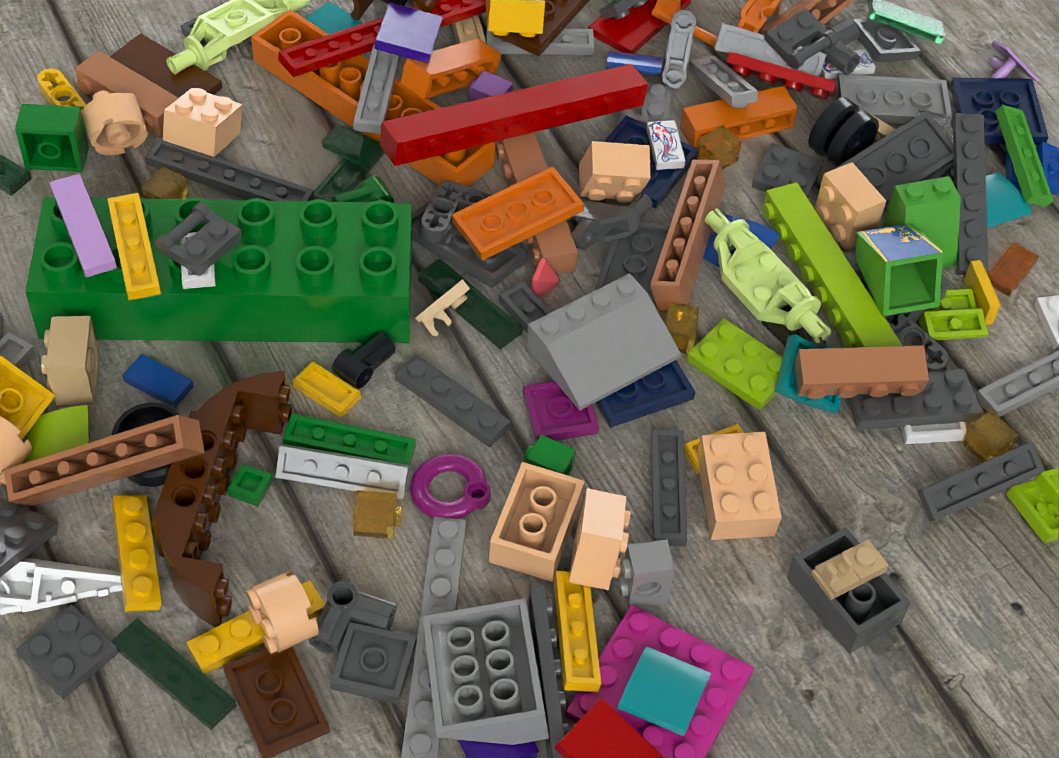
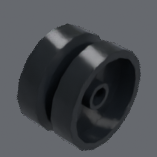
(842, 131)
(140, 416)

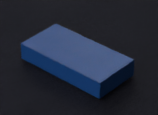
(158, 381)

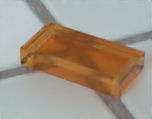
(1012, 268)

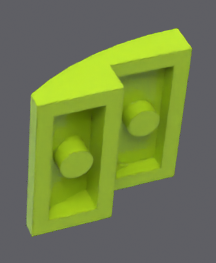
(955, 317)
(59, 431)
(1039, 504)

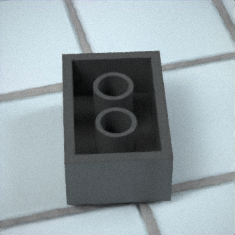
(857, 614)

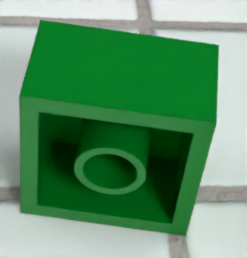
(52, 137)

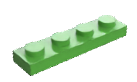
(1024, 156)

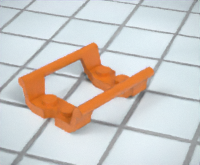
(751, 17)

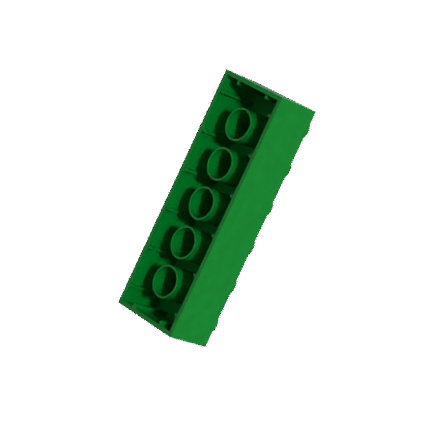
(292, 276)

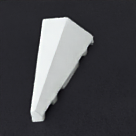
(45, 584)

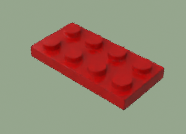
(792, 79)

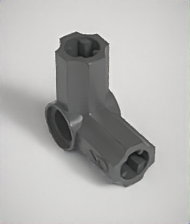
(840, 55)
(362, 609)

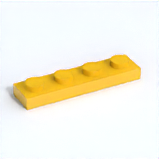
(133, 246)
(136, 553)
(576, 635)
(238, 636)

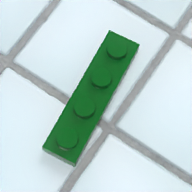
(348, 440)

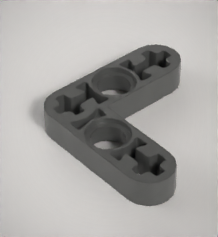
(459, 199)
(906, 327)

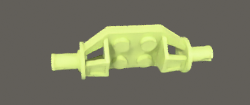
(227, 27)
(763, 279)

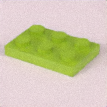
(738, 363)

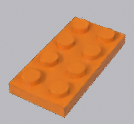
(517, 213)

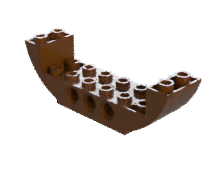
(195, 486)

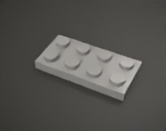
(895, 98)

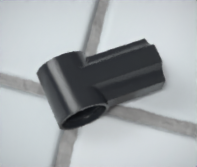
(359, 365)

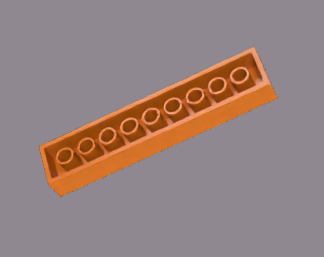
(339, 91)

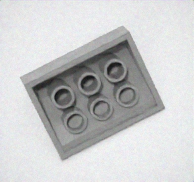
(602, 341)
(485, 674)

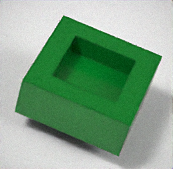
(250, 485)

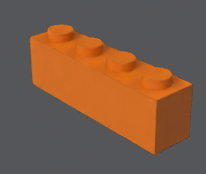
(450, 68)
(770, 114)

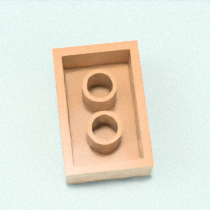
(738, 486)
(536, 521)

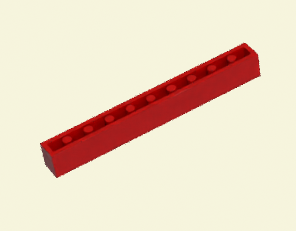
(511, 114)

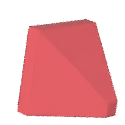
(544, 279)

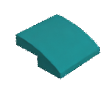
(1003, 201)
(786, 380)
(664, 691)

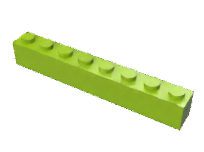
(826, 269)

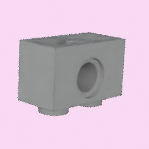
(646, 574)

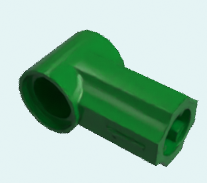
(370, 190)

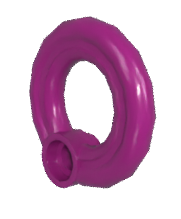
(475, 486)

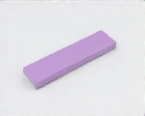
(82, 225)

